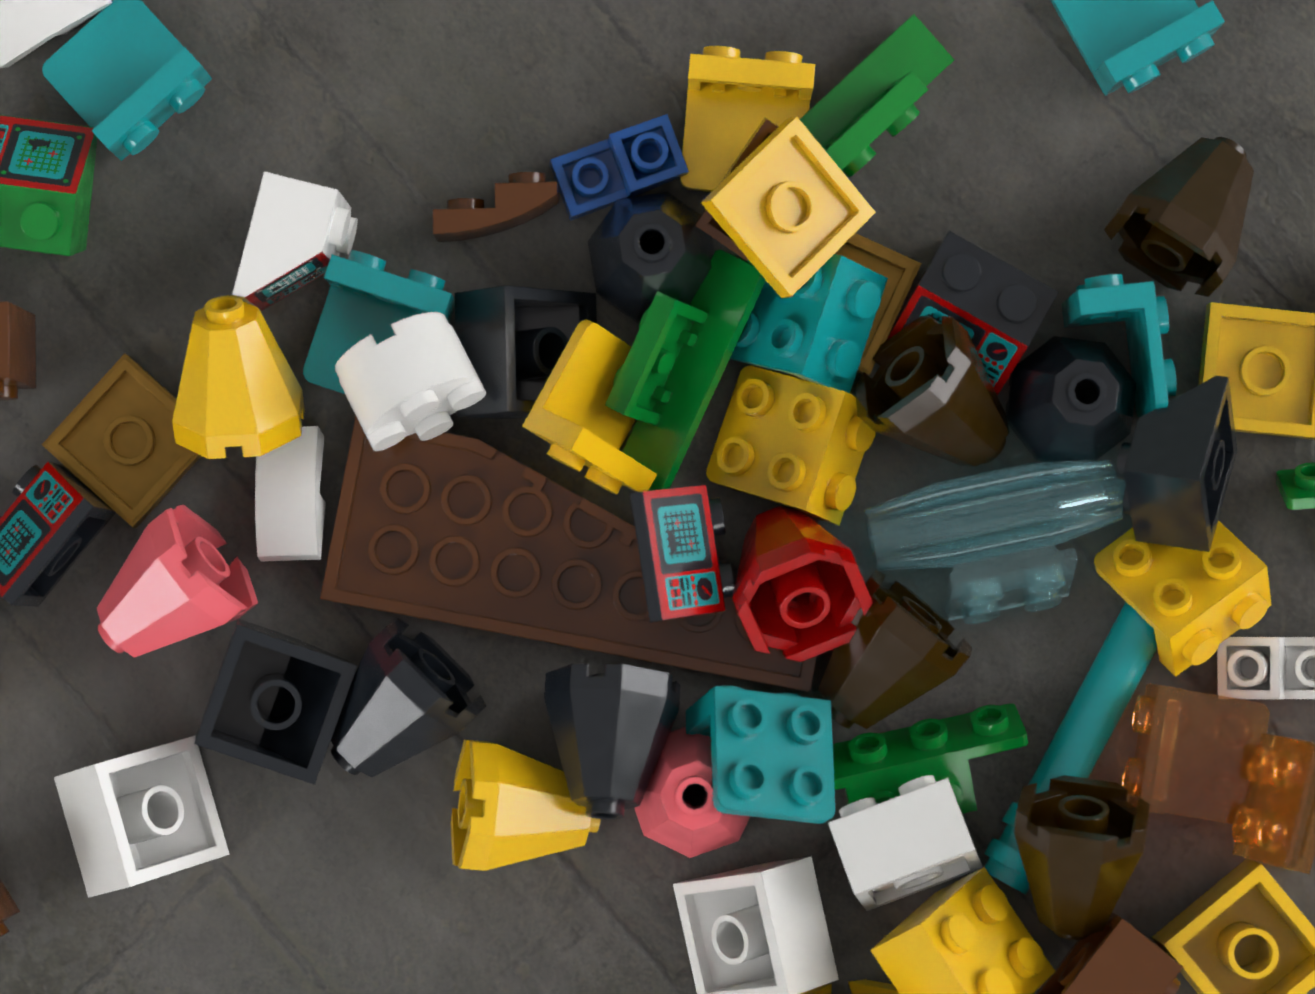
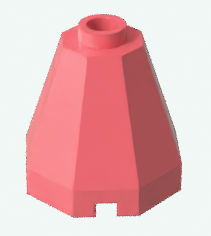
(173, 586)
(677, 822)

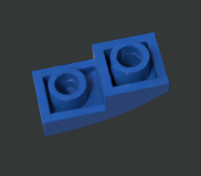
(619, 167)

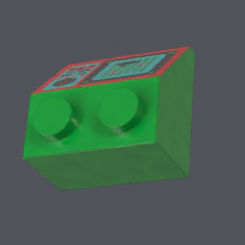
(45, 185)

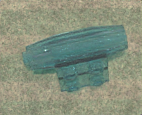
(998, 532)

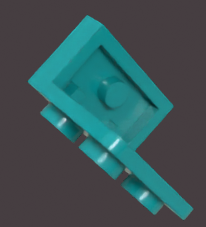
(1133, 37)
(126, 76)
(365, 303)
(1146, 317)
(818, 329)
(768, 753)

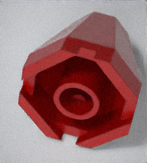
(797, 586)

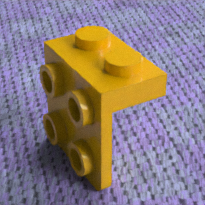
(730, 100)
(574, 413)
(791, 443)
(1188, 594)

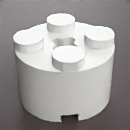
(409, 380)

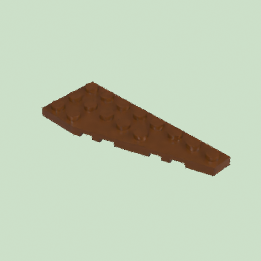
(501, 549)

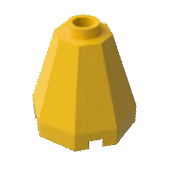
(235, 384)
(511, 809)

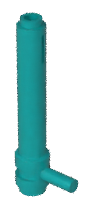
(1083, 729)

